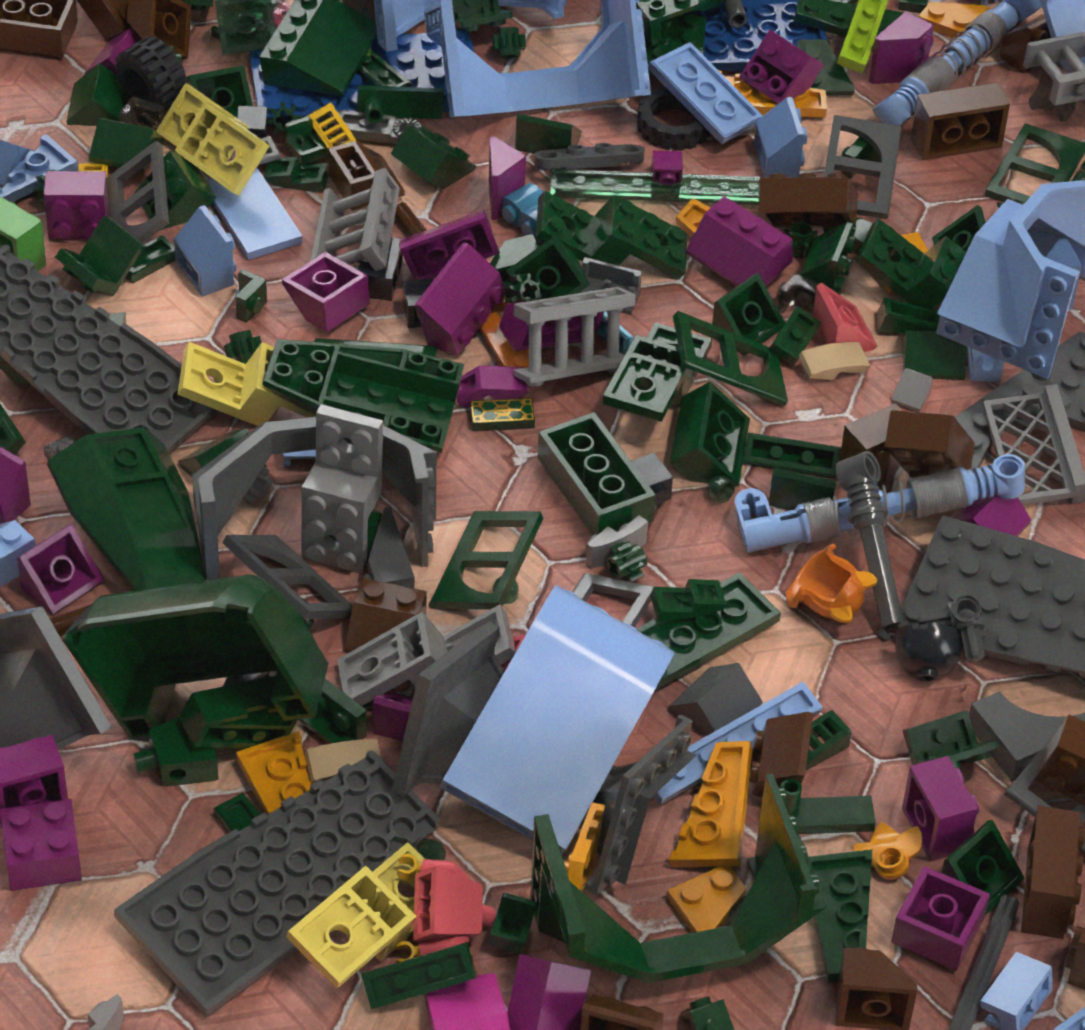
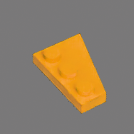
(582, 860)

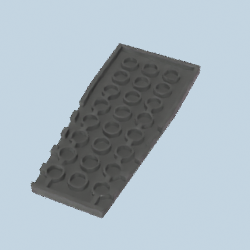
(87, 363)
(1025, 590)
(229, 906)

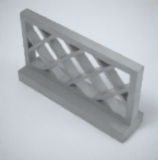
(1059, 436)

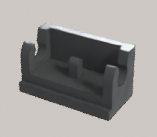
(607, 275)

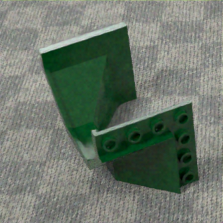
(777, 904)

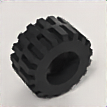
(151, 72)

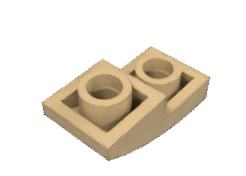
(831, 359)
(327, 759)

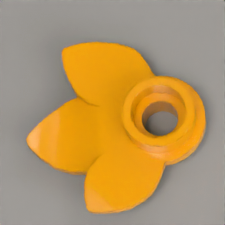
(892, 848)

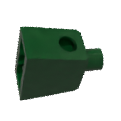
(176, 757)

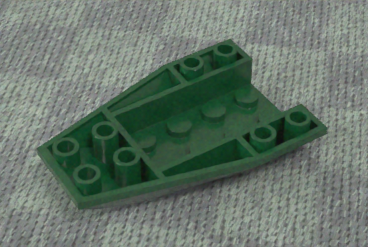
(395, 385)
(131, 506)

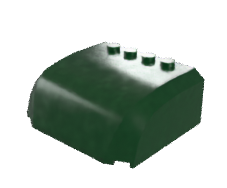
(158, 637)

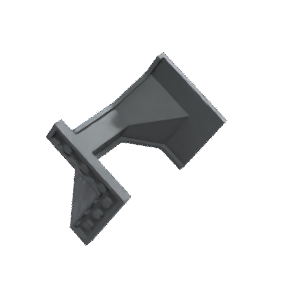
(228, 477)
(42, 685)
(450, 701)

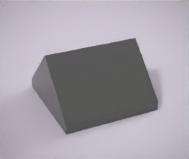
(717, 698)

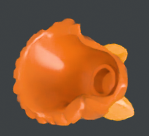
(830, 586)

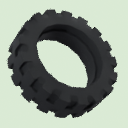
(663, 134)

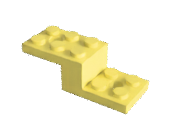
(212, 139)
(237, 385)
(368, 913)

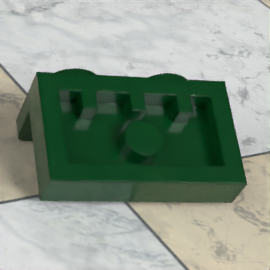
(337, 717)

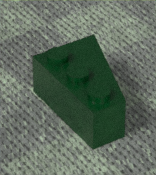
(234, 716)

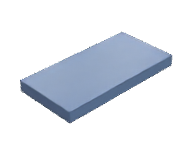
(705, 92)
(255, 217)

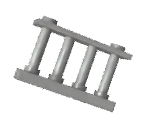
(1047, 52)
(377, 228)
(561, 310)

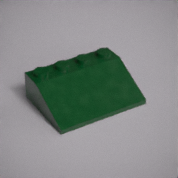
(318, 47)

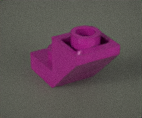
(667, 167)
(492, 381)

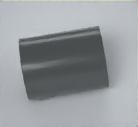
(735, 13)

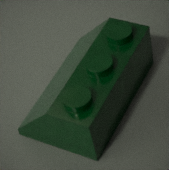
(709, 436)

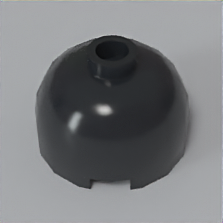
(928, 651)

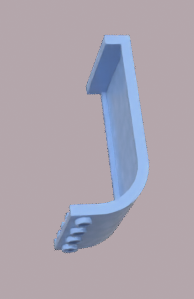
(557, 717)

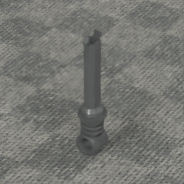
(860, 479)

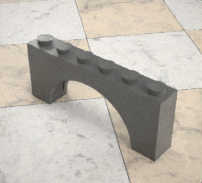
(1015, 729)

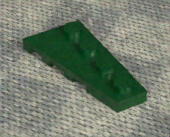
(834, 16)
(846, 890)

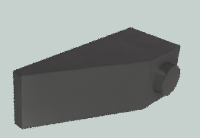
(388, 556)

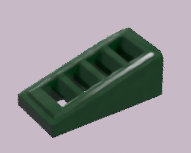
(899, 316)
(833, 733)

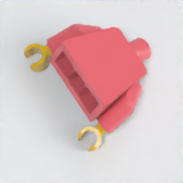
(445, 906)

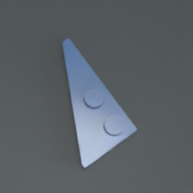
(45, 158)

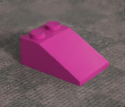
(468, 1006)

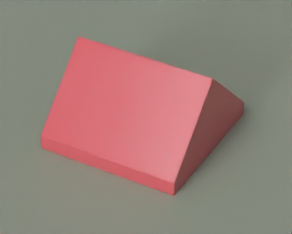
(840, 319)

